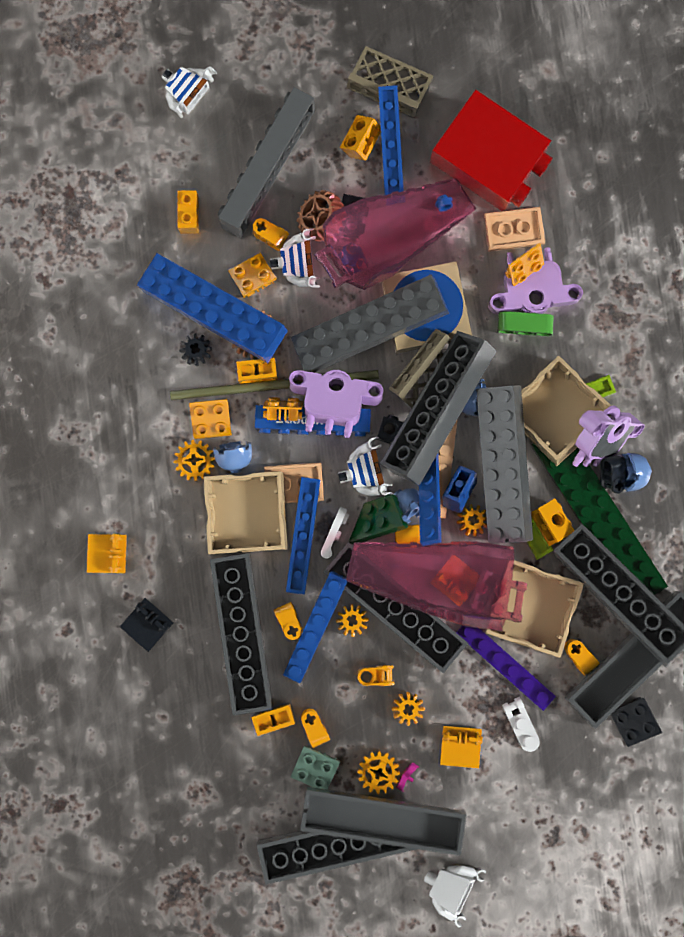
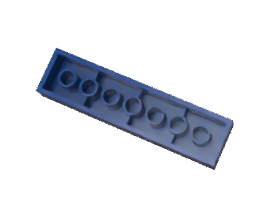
(212, 308)

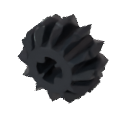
(189, 354)

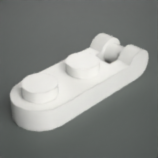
(334, 533)
(521, 725)

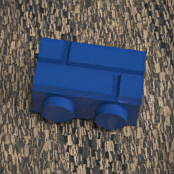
(459, 489)

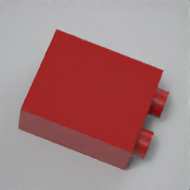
(492, 152)

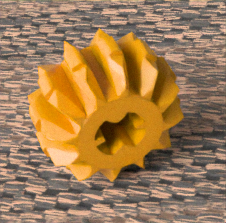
(479, 518)
(346, 623)
(401, 706)

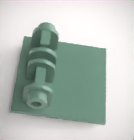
(315, 768)

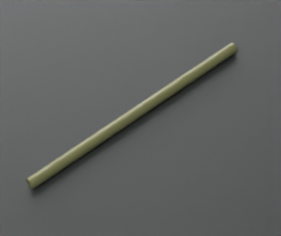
(254, 387)

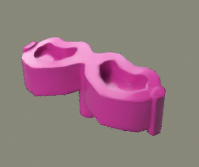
(406, 775)

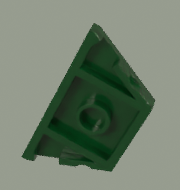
(378, 519)

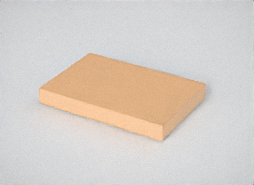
(514, 229)
(292, 478)

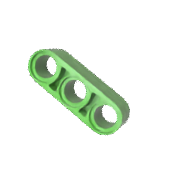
(525, 323)

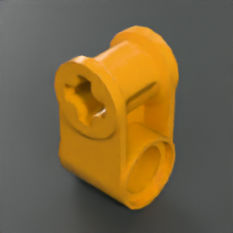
(271, 235)
(288, 617)
(582, 658)
(377, 675)
(315, 730)

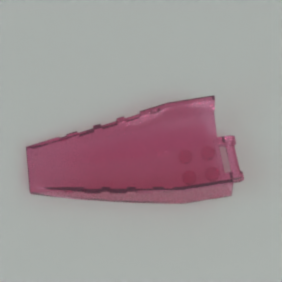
(388, 232)
(447, 580)

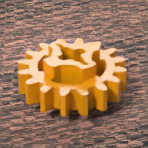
(194, 468)
(367, 766)

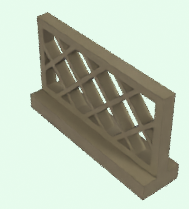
(370, 89)
(420, 365)

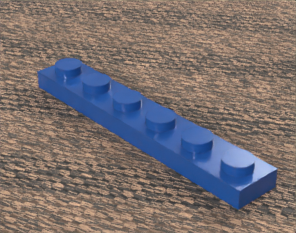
(391, 139)
(430, 506)
(303, 535)
(315, 627)

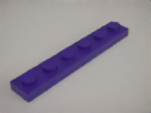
(507, 666)

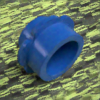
(444, 203)

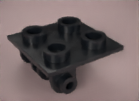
(146, 624)
(636, 722)

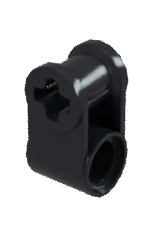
(612, 472)

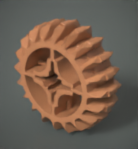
(315, 212)

